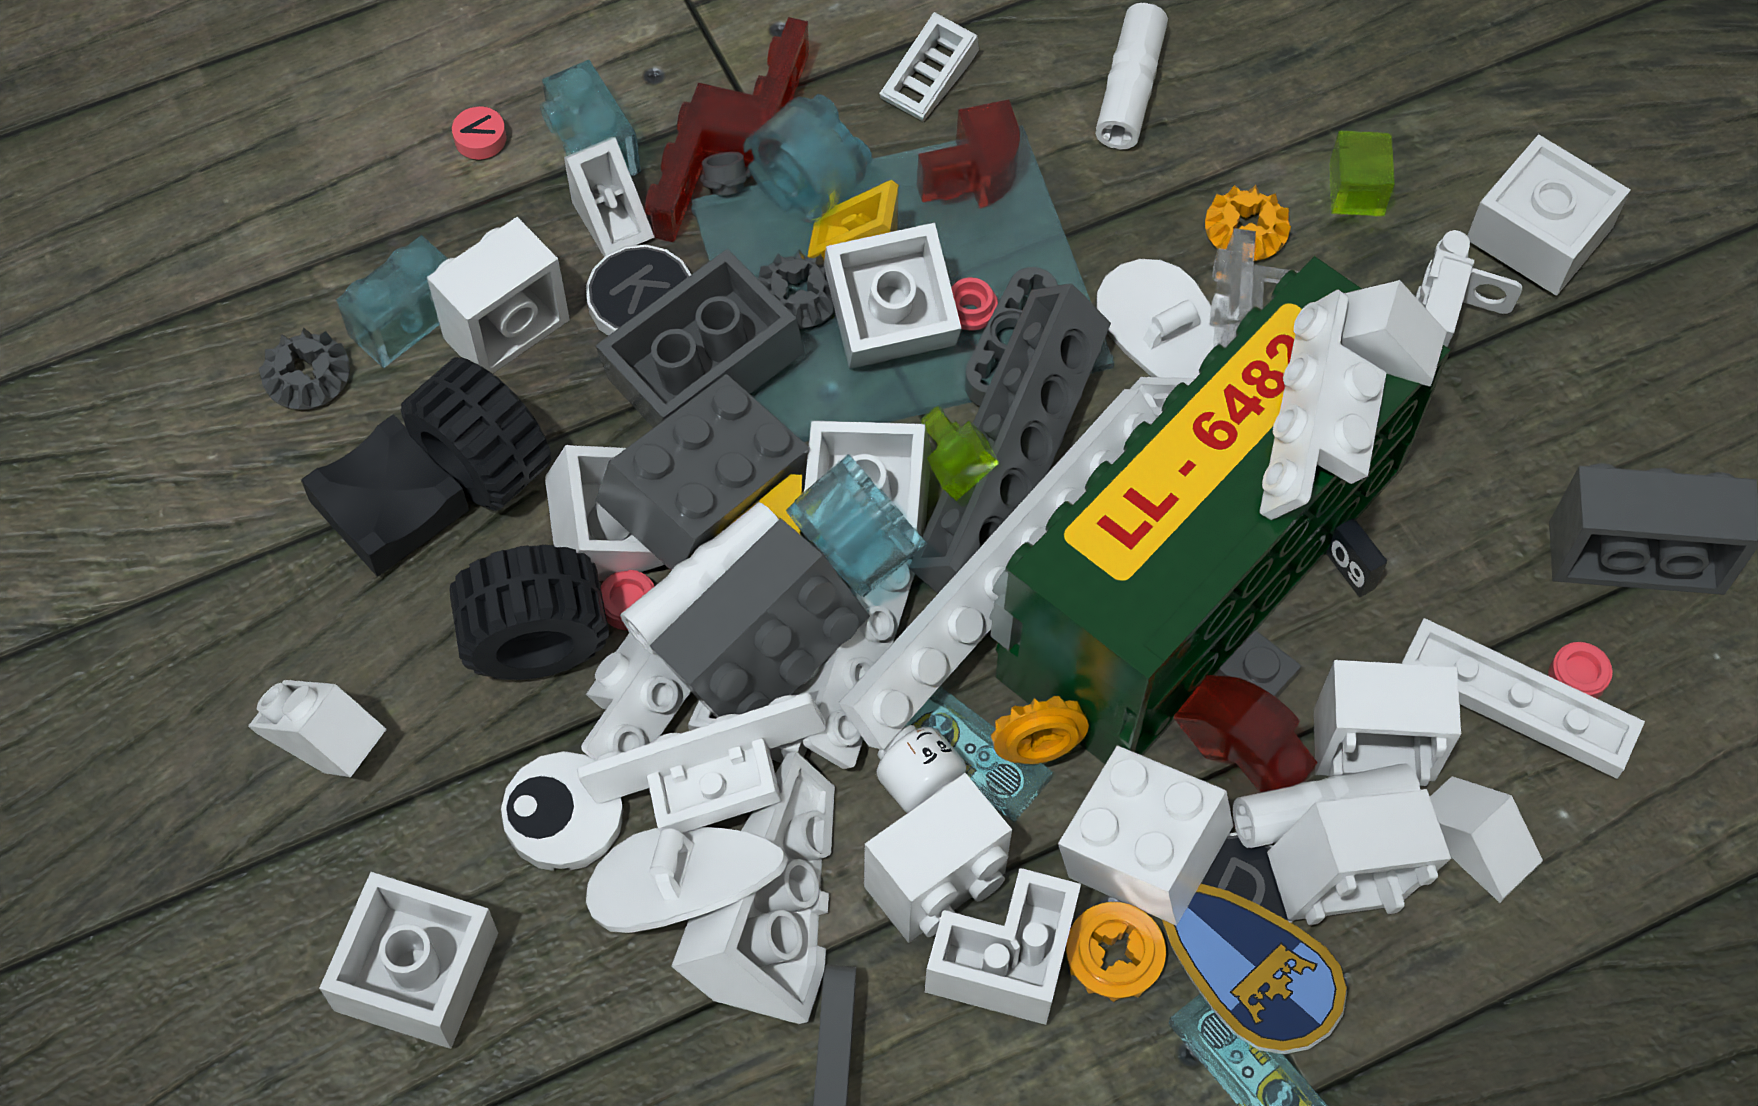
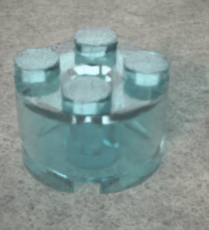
(807, 157)
(855, 526)

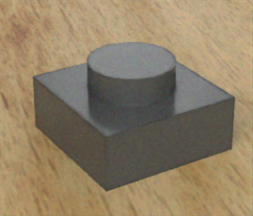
(1262, 665)

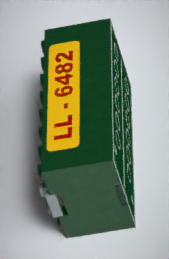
(1168, 544)

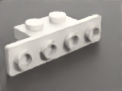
(1325, 410)
(849, 663)
(638, 699)
(708, 770)

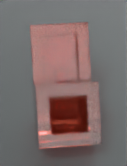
(979, 163)
(1246, 726)

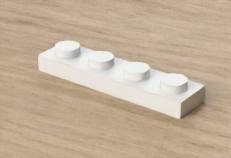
(1530, 700)

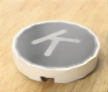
(630, 282)

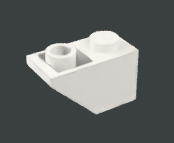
(317, 725)

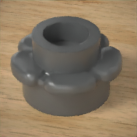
(725, 173)

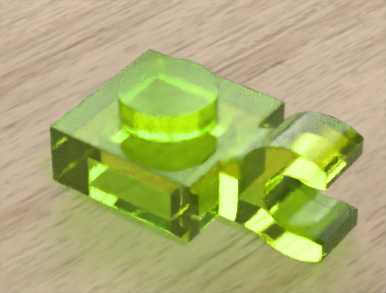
(961, 453)

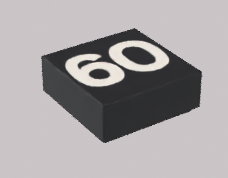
(1356, 557)

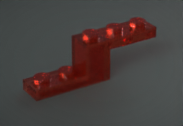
(721, 122)

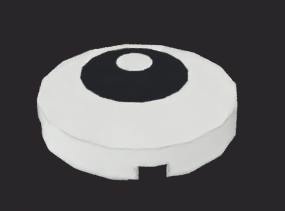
(555, 818)

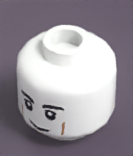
(918, 765)

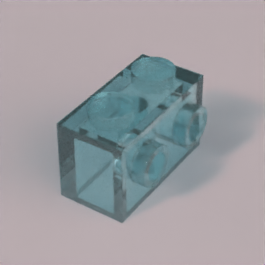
(586, 113)
(393, 303)

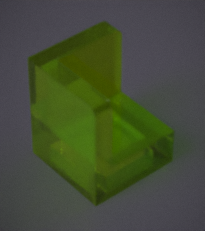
(1361, 173)

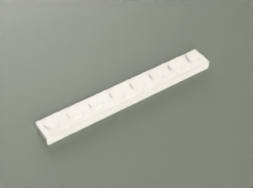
(961, 611)

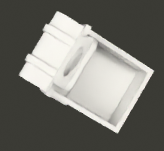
(1452, 281)

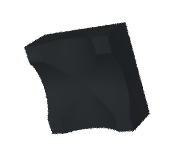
(385, 496)

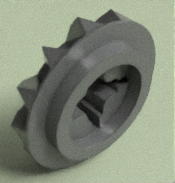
(808, 307)
(291, 386)

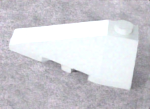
(765, 946)

